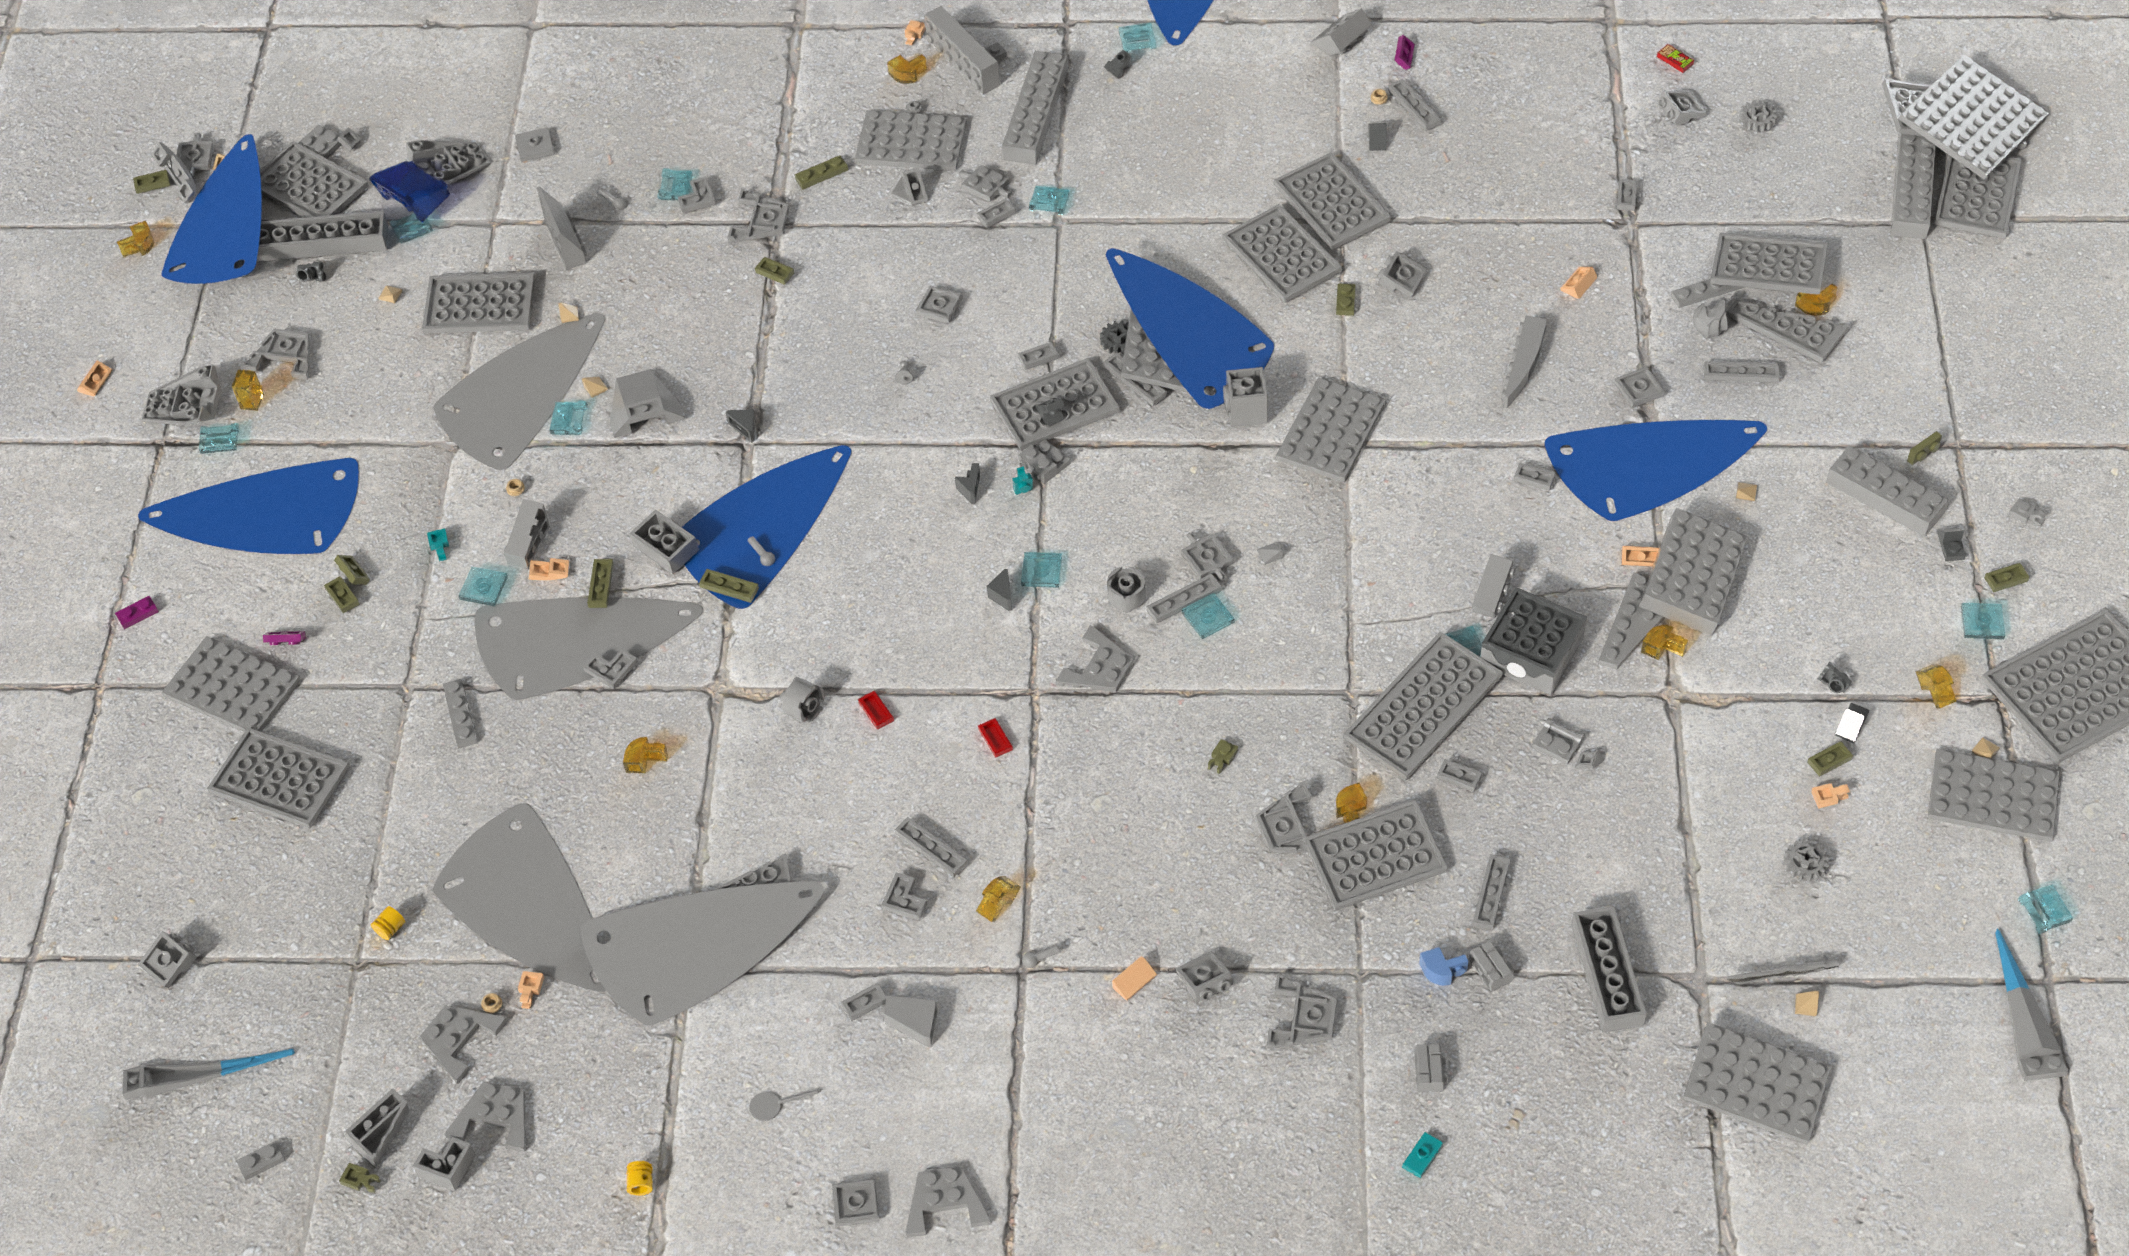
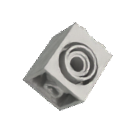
(1245, 396)

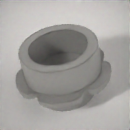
(913, 107)

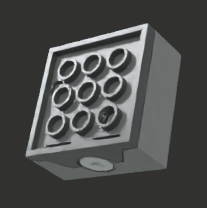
(1533, 640)

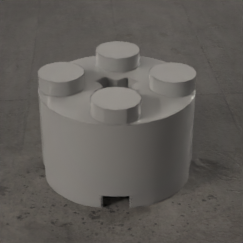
(1126, 588)
(802, 700)

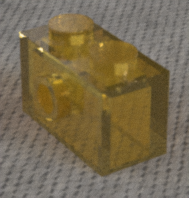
(247, 390)

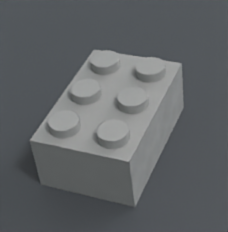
(664, 541)

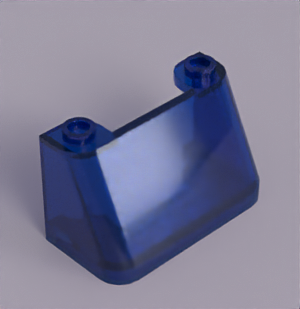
(411, 188)

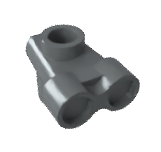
(1119, 63)
(311, 271)
(1837, 681)

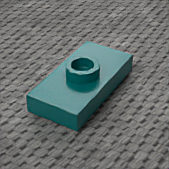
(1422, 1155)

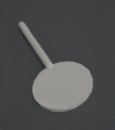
(767, 1105)

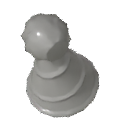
(904, 376)

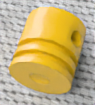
(388, 923)
(640, 1175)

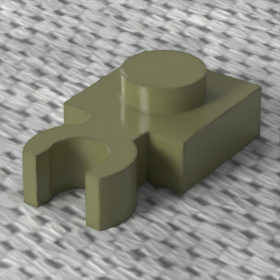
(1223, 753)
(357, 1176)

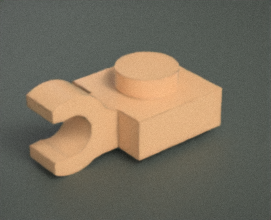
(914, 30)
(1827, 795)
(529, 984)

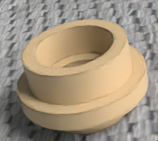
(1379, 96)
(515, 487)
(491, 998)

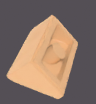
(1579, 281)
(94, 379)
(1639, 555)
(1133, 978)

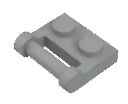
(1555, 746)

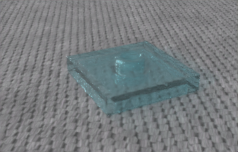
(1041, 569)
(483, 586)
(1208, 616)
(1982, 621)

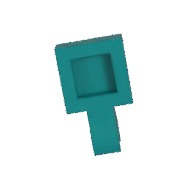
(1023, 482)
(438, 541)

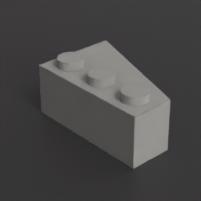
(527, 534)
(1493, 586)
(378, 1127)

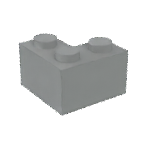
(445, 1169)

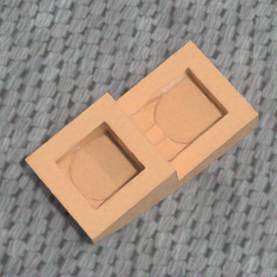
(548, 570)

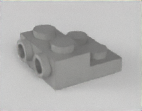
(1680, 106)
(1401, 274)
(1043, 461)
(167, 958)
(1205, 977)

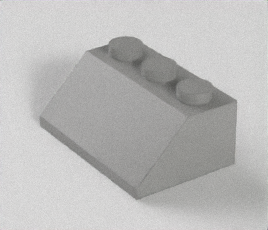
(1343, 32)

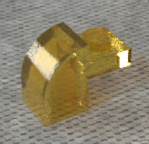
(905, 71)
(141, 241)
(1816, 304)
(1662, 638)
(1939, 683)
(640, 752)
(1349, 802)
(996, 894)

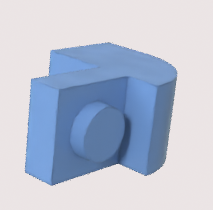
(1440, 970)

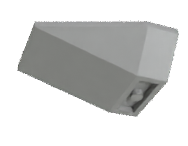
(447, 158)
(641, 398)
(185, 399)

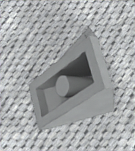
(909, 187)

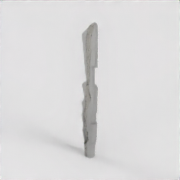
(1781, 972)

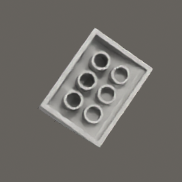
(562, 231)

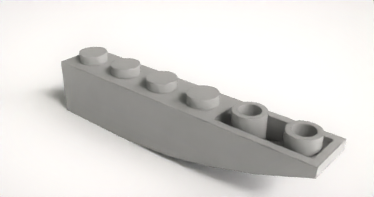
(1524, 357)

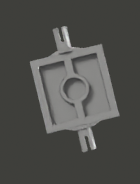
(195, 154)
(985, 183)
(1206, 556)

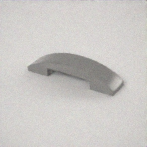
(178, 171)

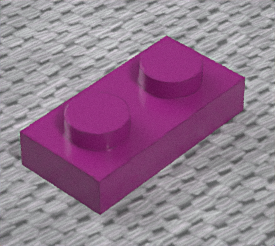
(1404, 52)
(136, 612)
(291, 637)

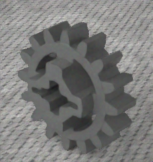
(1114, 337)

